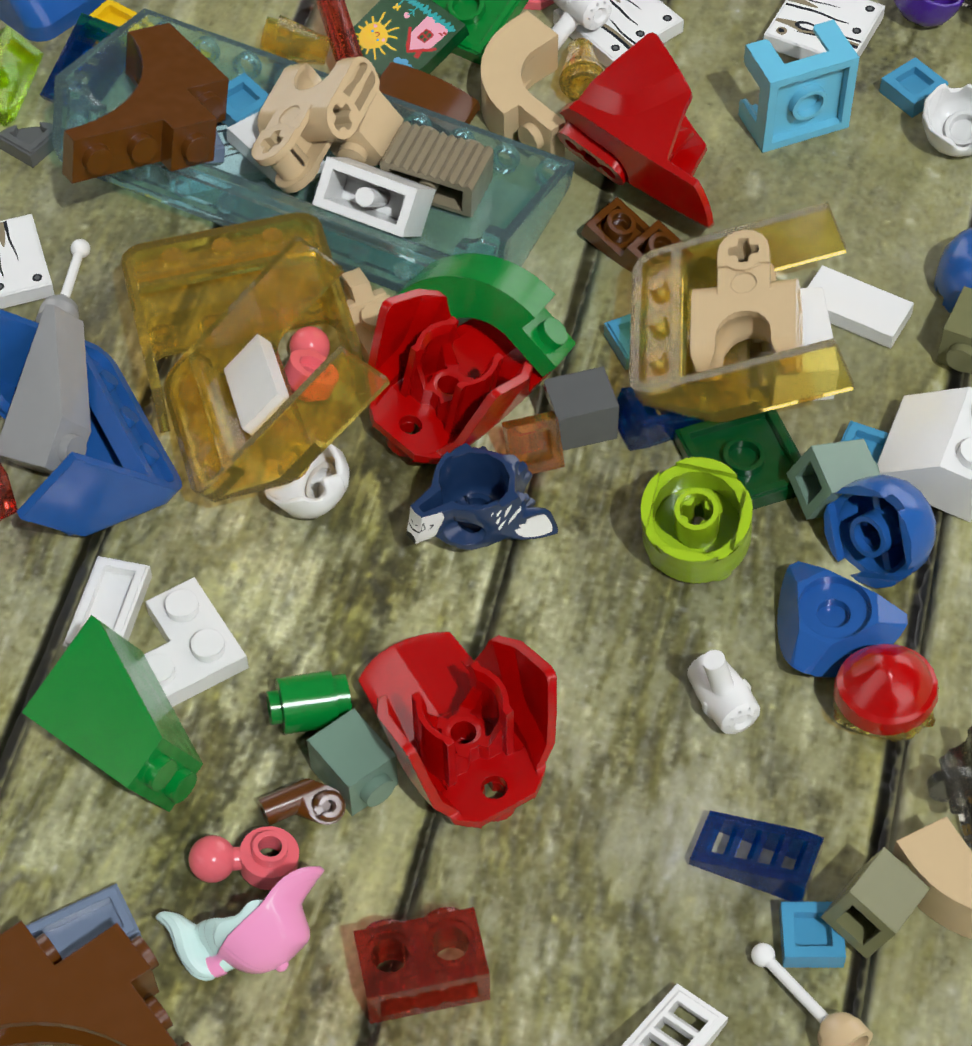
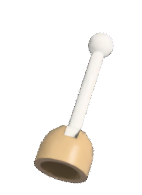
(835, 1028)

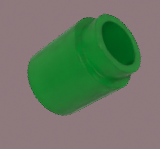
(308, 701)

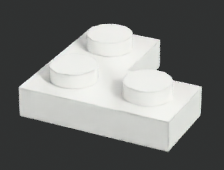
(198, 643)

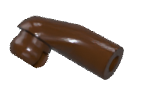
(305, 799)

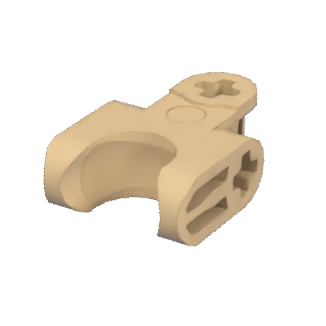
(308, 115)
(744, 303)

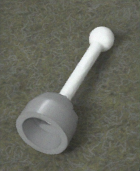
(80, 249)

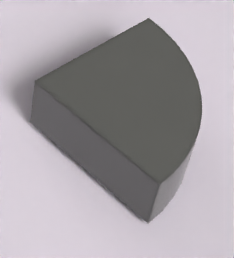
(28, 143)

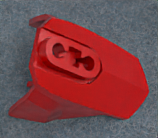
(637, 130)
(442, 376)
(466, 721)

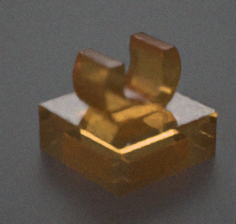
(535, 441)

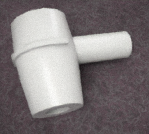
(587, 13)
(723, 693)

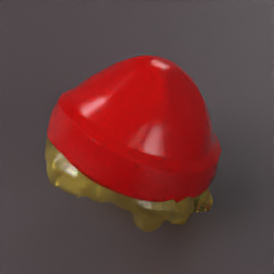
(886, 692)

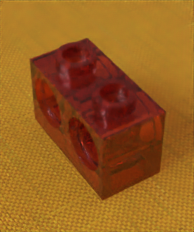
(426, 979)

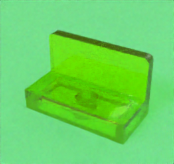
(17, 69)

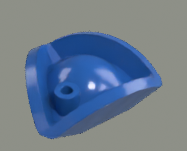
(830, 618)

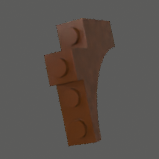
(163, 120)
(87, 999)

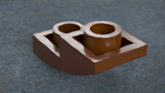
(428, 92)
(624, 235)

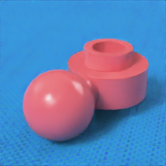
(308, 351)
(215, 858)

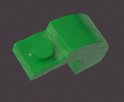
(504, 297)

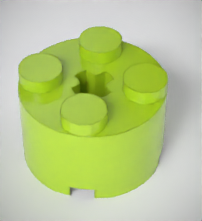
(689, 491)

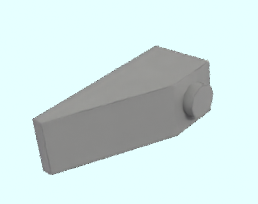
(51, 398)

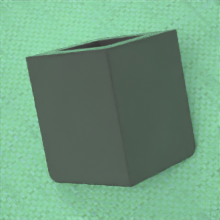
(584, 407)

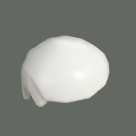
(949, 120)
(317, 490)

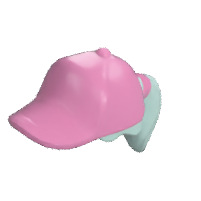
(254, 940)

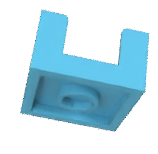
(803, 95)

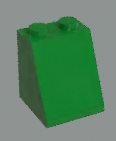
(117, 716)

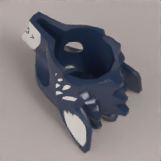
(478, 502)

